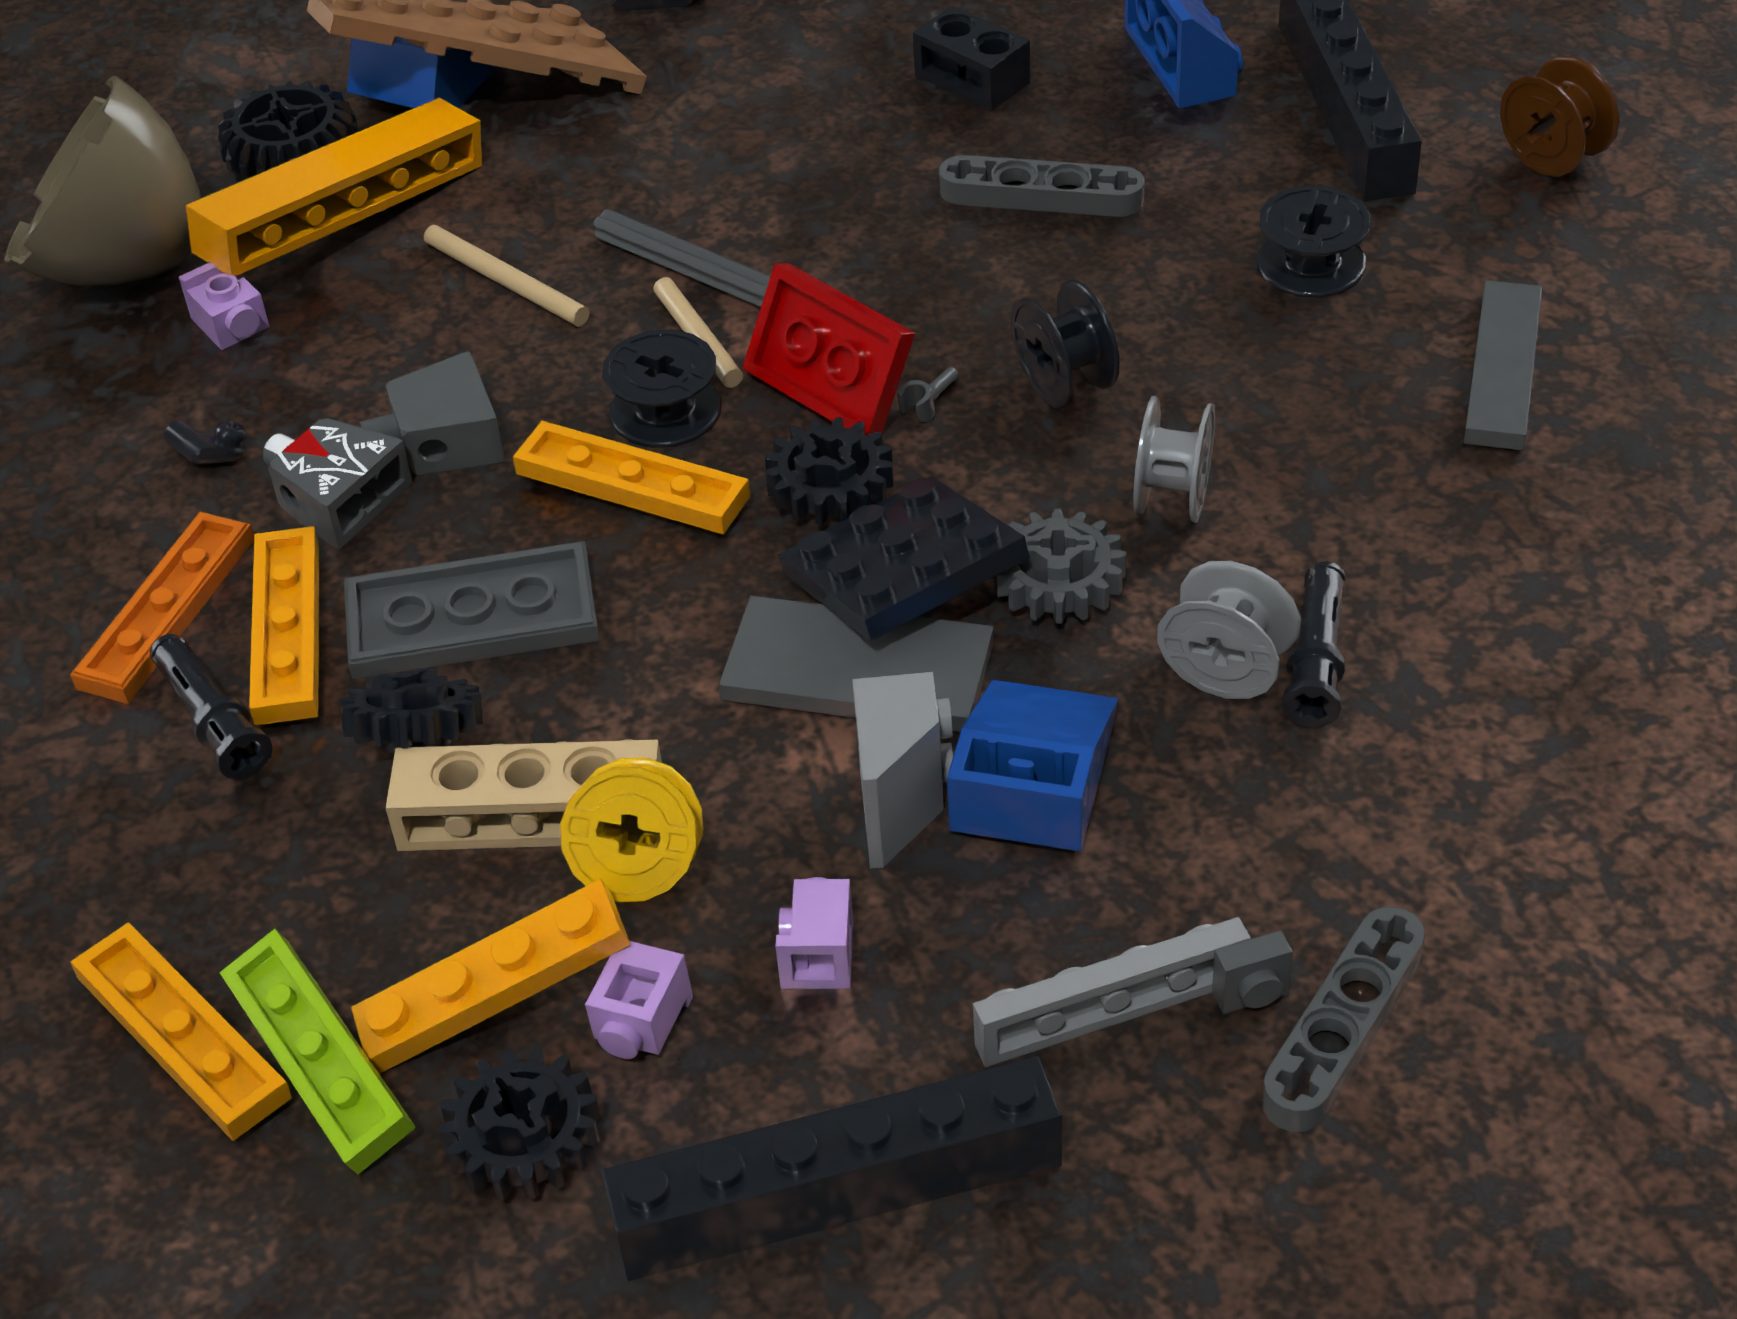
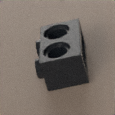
(972, 57)

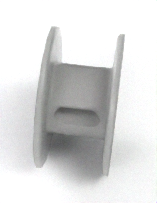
(1173, 459)
(1215, 611)

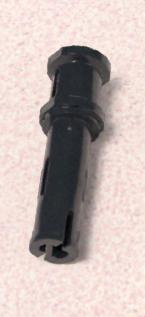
(1316, 661)
(218, 719)

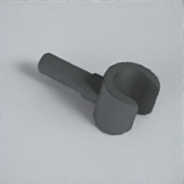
(923, 394)

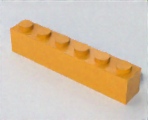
(333, 187)

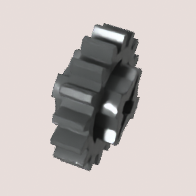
(1066, 569)

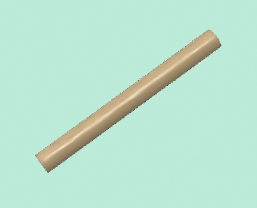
(507, 275)

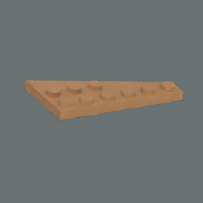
(497, 35)

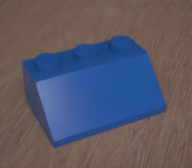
(1185, 49)

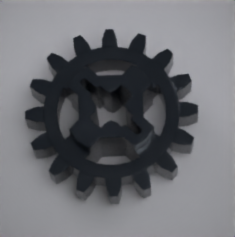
(824, 470)
(411, 710)
(513, 1124)

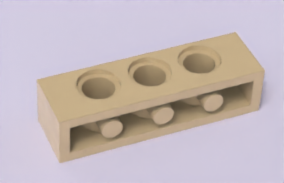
(496, 792)

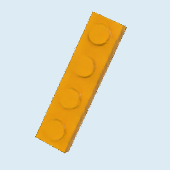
(632, 477)
(285, 626)
(490, 976)
(181, 1031)

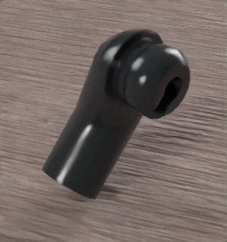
(200, 449)

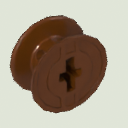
(1559, 116)

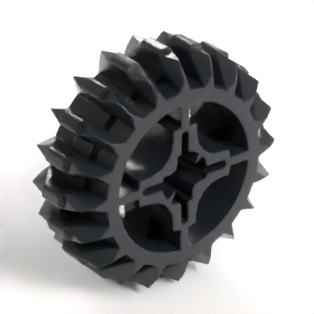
(282, 126)

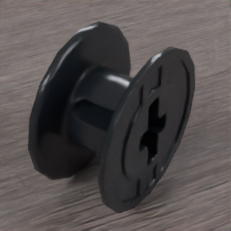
(1313, 241)
(1071, 341)
(662, 388)

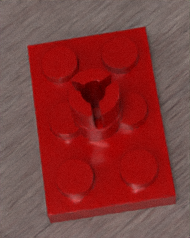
(827, 349)

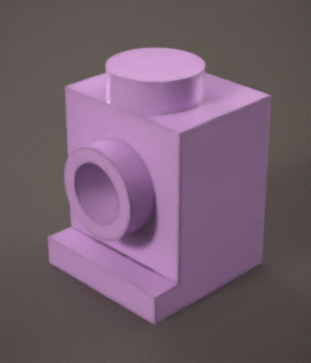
(223, 305)
(816, 936)
(638, 999)

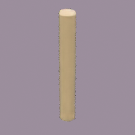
(692, 323)

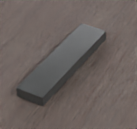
(1503, 365)

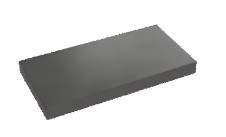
(469, 610)
(808, 655)

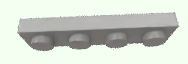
(1100, 993)

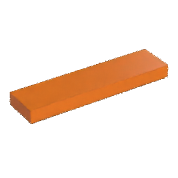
(162, 606)

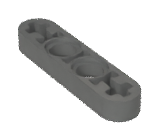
(1101, 190)
(1337, 1013)

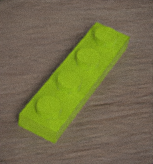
(317, 1052)

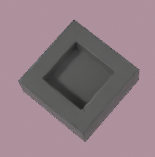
(1252, 972)

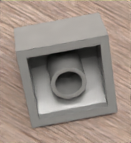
(900, 758)

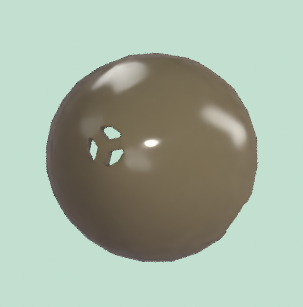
(110, 199)

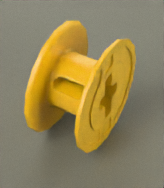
(601, 851)

